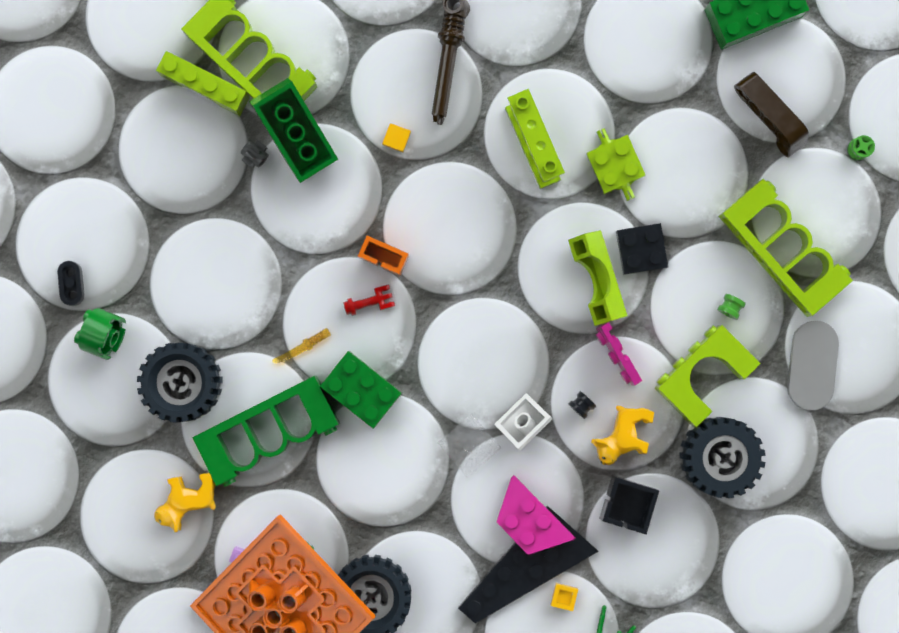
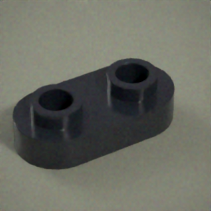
(68, 284)

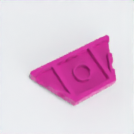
(530, 521)

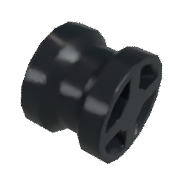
(582, 405)

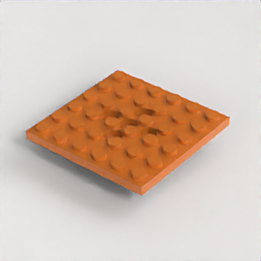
(280, 567)

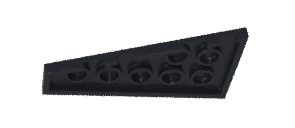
(521, 573)

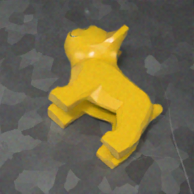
(624, 435)
(184, 500)

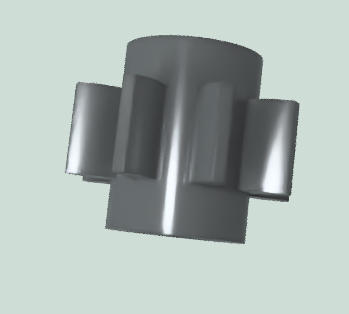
(254, 154)

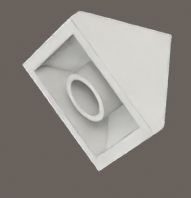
(523, 421)

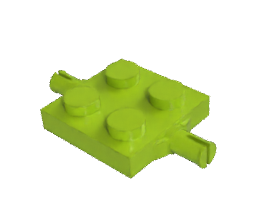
(615, 164)

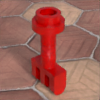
(379, 299)

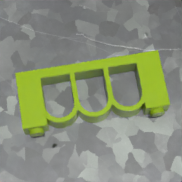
(212, 19)
(821, 290)

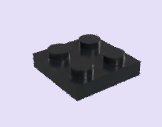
(642, 249)

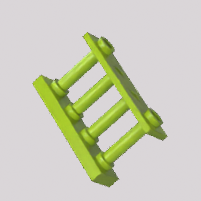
(534, 139)

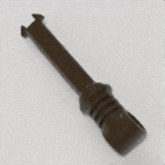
(450, 39)

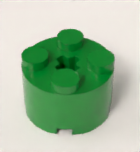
(100, 333)

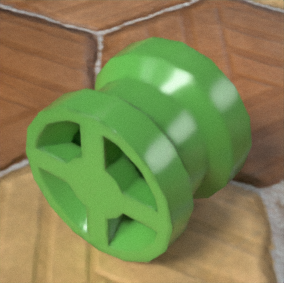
(865, 144)
(731, 306)

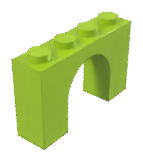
(676, 385)

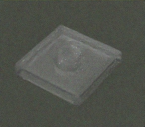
(469, 445)

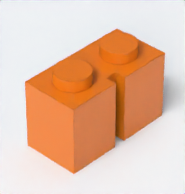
(379, 252)

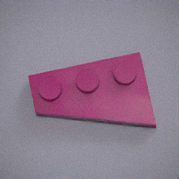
(628, 372)

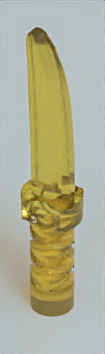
(306, 345)

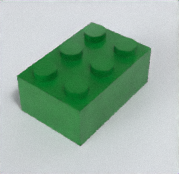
(361, 389)

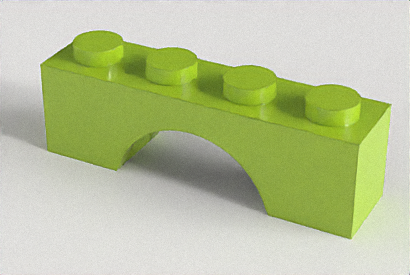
(201, 81)
(592, 253)

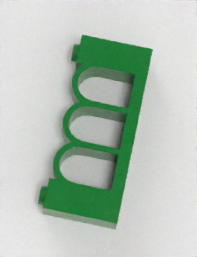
(216, 454)

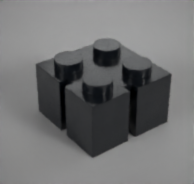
(629, 503)

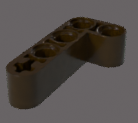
(774, 113)

